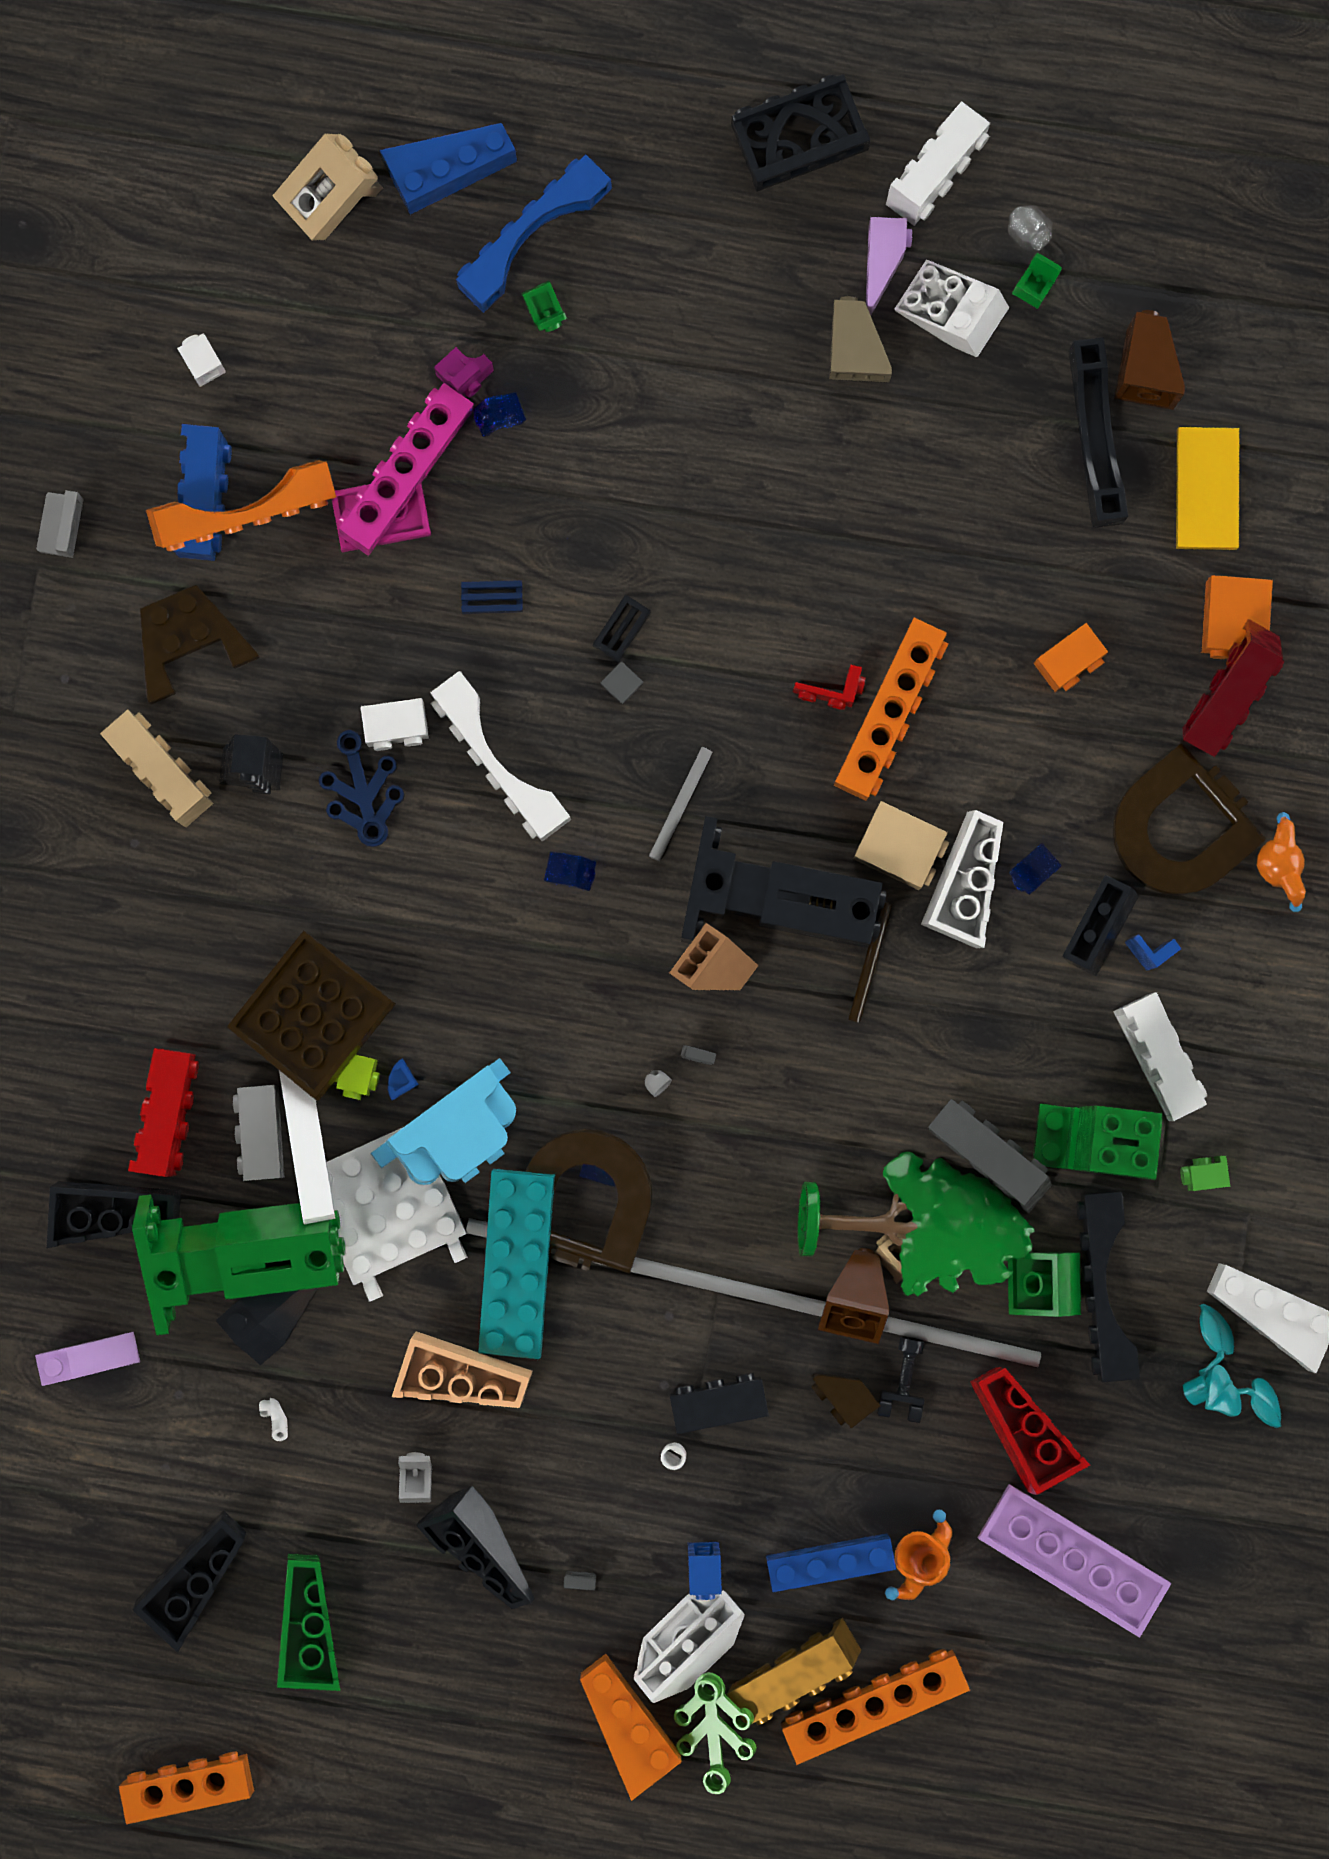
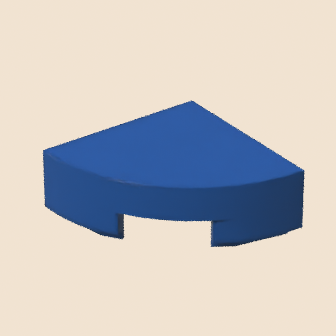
(400, 1080)

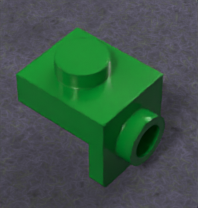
(1037, 280)
(544, 307)

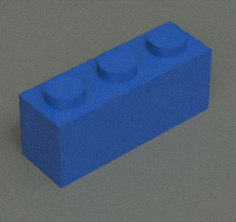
(704, 1570)

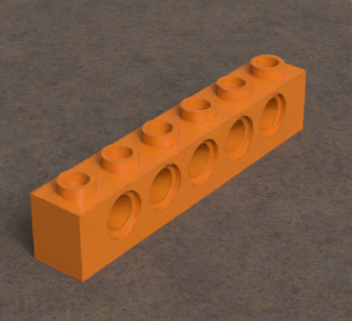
(918, 636)
(807, 1746)

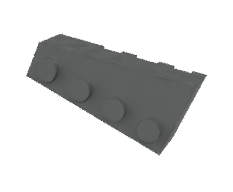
(991, 1154)

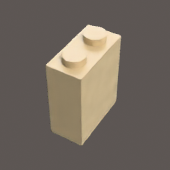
(901, 846)

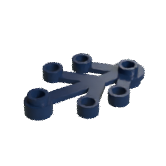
(363, 794)

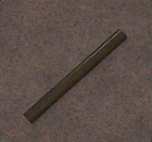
(869, 966)

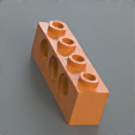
(140, 1806)

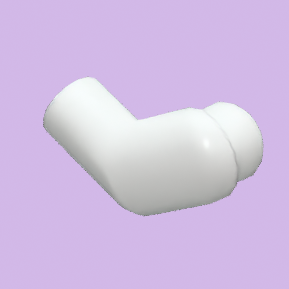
(279, 1420)

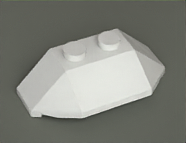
(686, 1644)

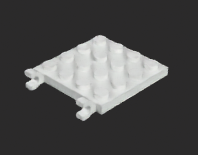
(388, 1215)

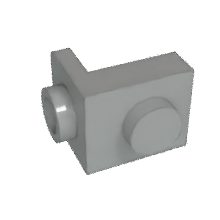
(415, 1478)

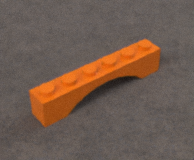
(300, 487)

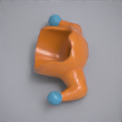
(1283, 862)
(922, 1559)

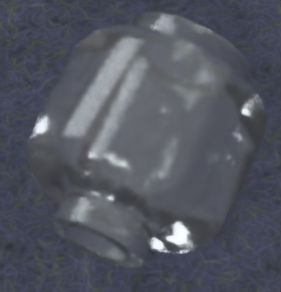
(1030, 227)

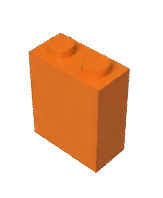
(1227, 609)

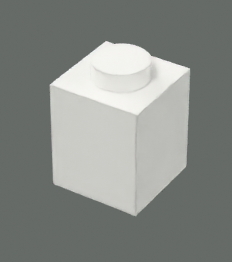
(201, 359)

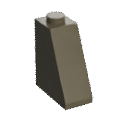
(855, 344)

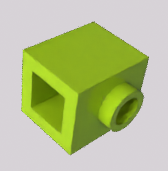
(358, 1077)

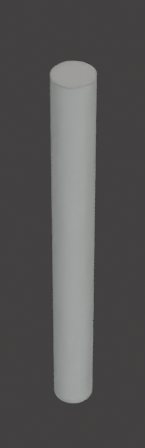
(680, 804)

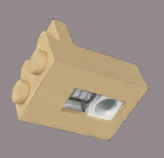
(345, 171)

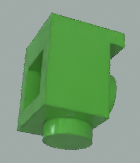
(1205, 1174)

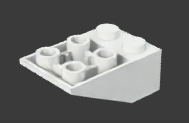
(953, 307)

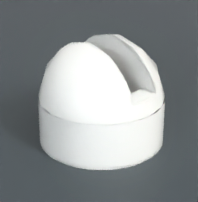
(669, 1459)

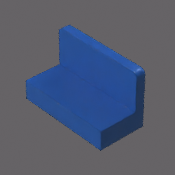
(1148, 958)

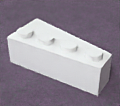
(937, 164)
(965, 886)
(1284, 1319)

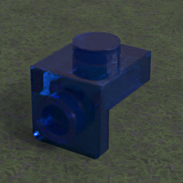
(498, 413)
(1034, 869)
(570, 871)

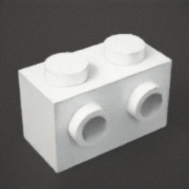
(394, 723)

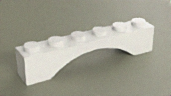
(462, 706)

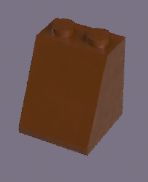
(1150, 363)

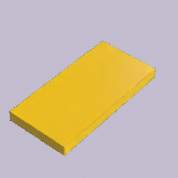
(1207, 488)

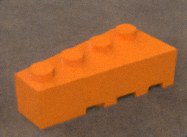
(631, 1732)

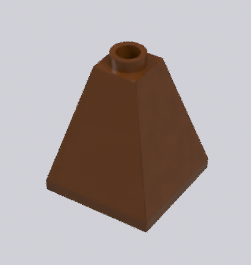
(858, 1300)

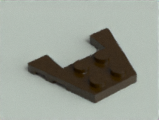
(180, 627)

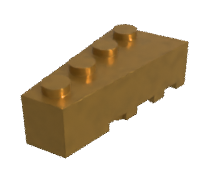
(797, 1673)

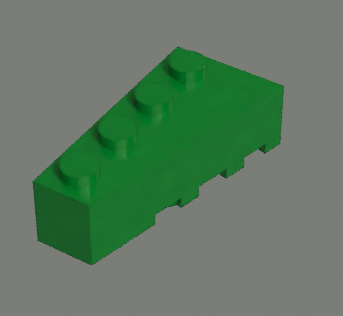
(306, 1636)

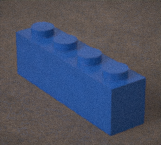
(830, 1562)

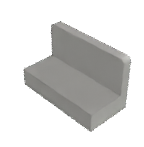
(60, 523)

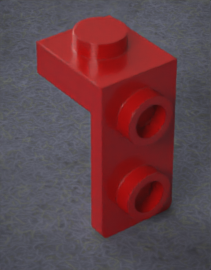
(853, 685)

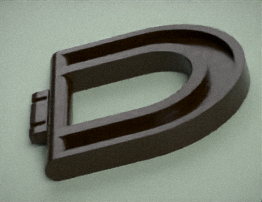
(1211, 864)
(633, 1190)

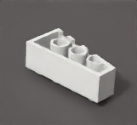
(1161, 1056)

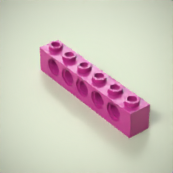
(456, 411)

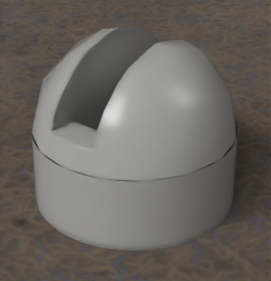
(657, 1082)

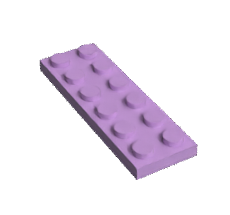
(1074, 1560)

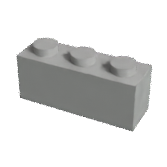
(259, 1132)

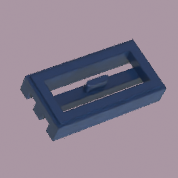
(490, 585)

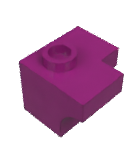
(463, 372)

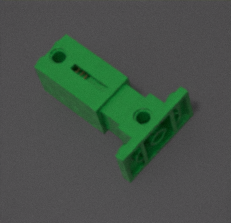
(1099, 1140)
(240, 1254)

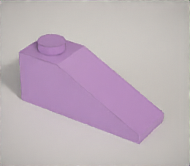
(885, 252)
(87, 1358)

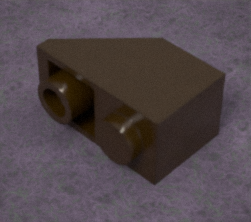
(847, 1395)

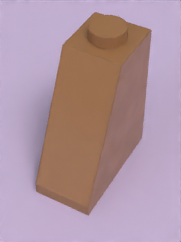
(713, 963)

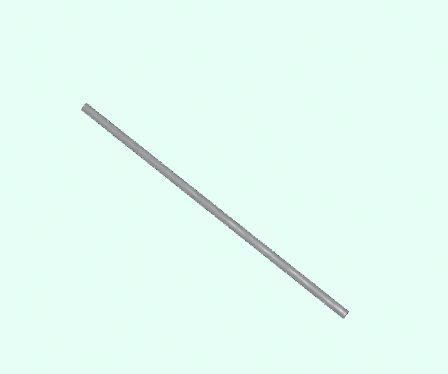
(812, 1306)

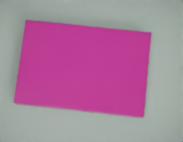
(408, 525)

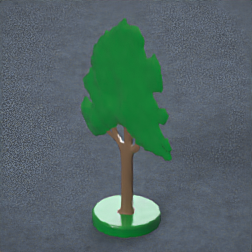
(954, 1226)

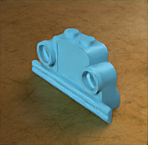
(455, 1131)

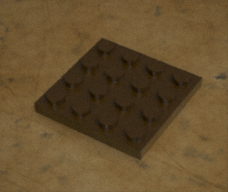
(311, 1015)

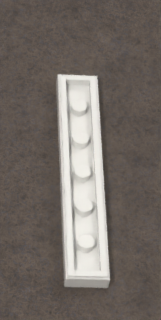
(307, 1153)

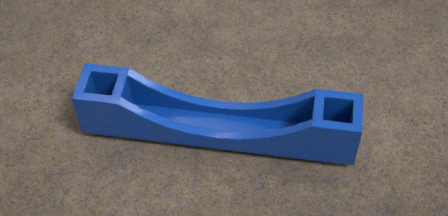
(575, 191)

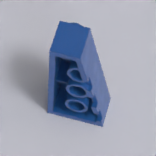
(447, 163)

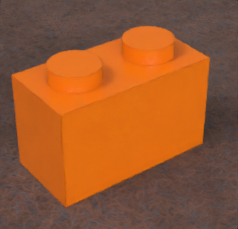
(1070, 658)

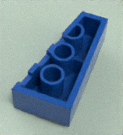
(204, 482)

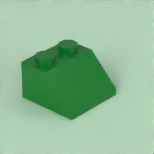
(1045, 1284)

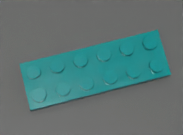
(516, 1263)

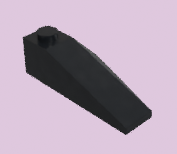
(473, 1535)

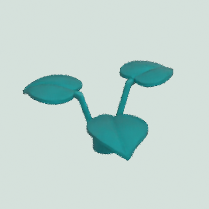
(1214, 1381)

